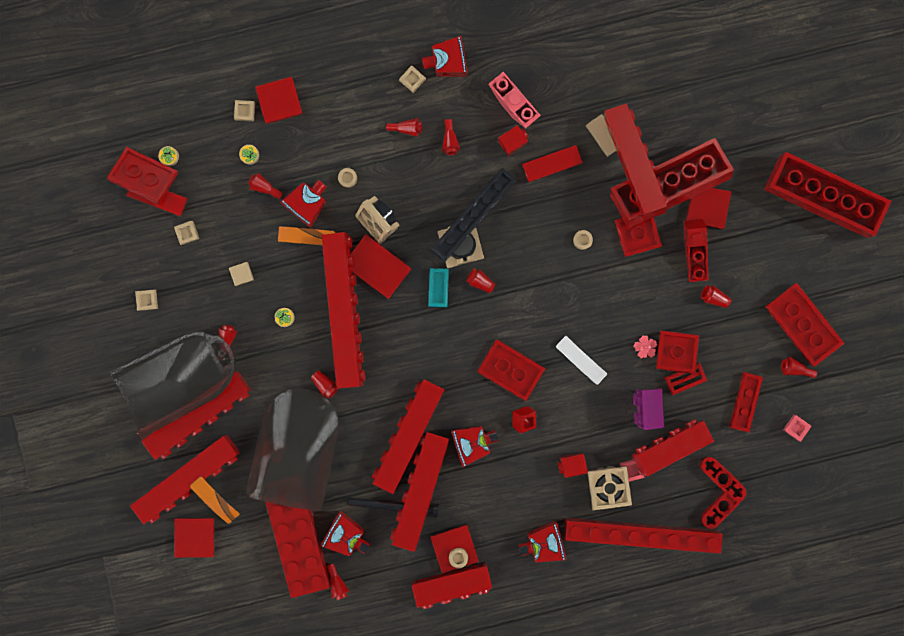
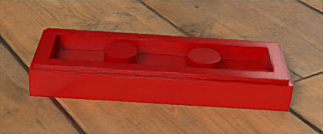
(552, 163)
(171, 202)
(746, 402)

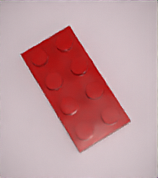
(804, 325)

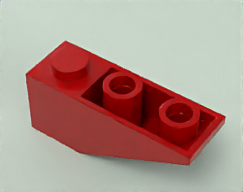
(696, 249)

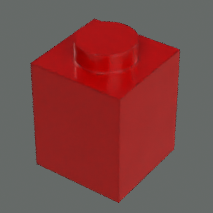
(513, 140)
(572, 465)

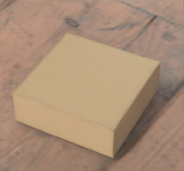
(412, 79)
(244, 110)
(186, 233)
(241, 274)
(146, 300)

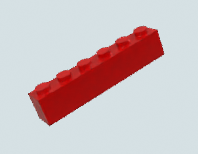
(635, 161)
(175, 433)
(409, 434)
(178, 484)
(420, 493)

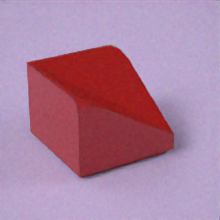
(524, 419)

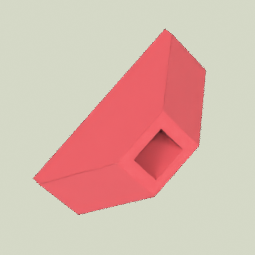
(513, 100)

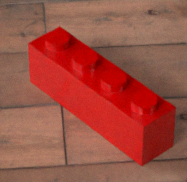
(672, 447)
(452, 585)

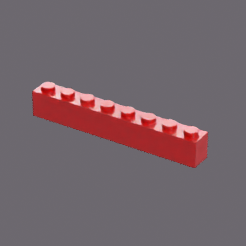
(342, 310)
(642, 535)

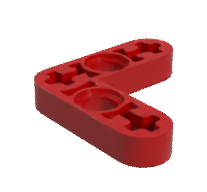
(726, 495)

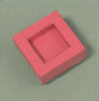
(797, 428)
(632, 469)

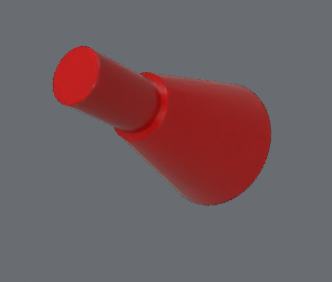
(410, 127)
(450, 142)
(260, 184)
(227, 333)
(792, 367)
(338, 587)

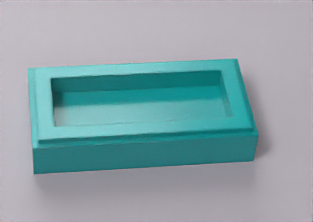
(438, 287)

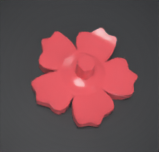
(645, 347)

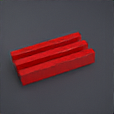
(670, 385)

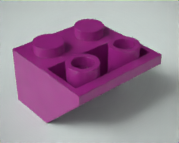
(649, 408)

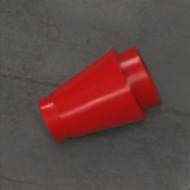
(479, 280)
(715, 297)
(324, 384)

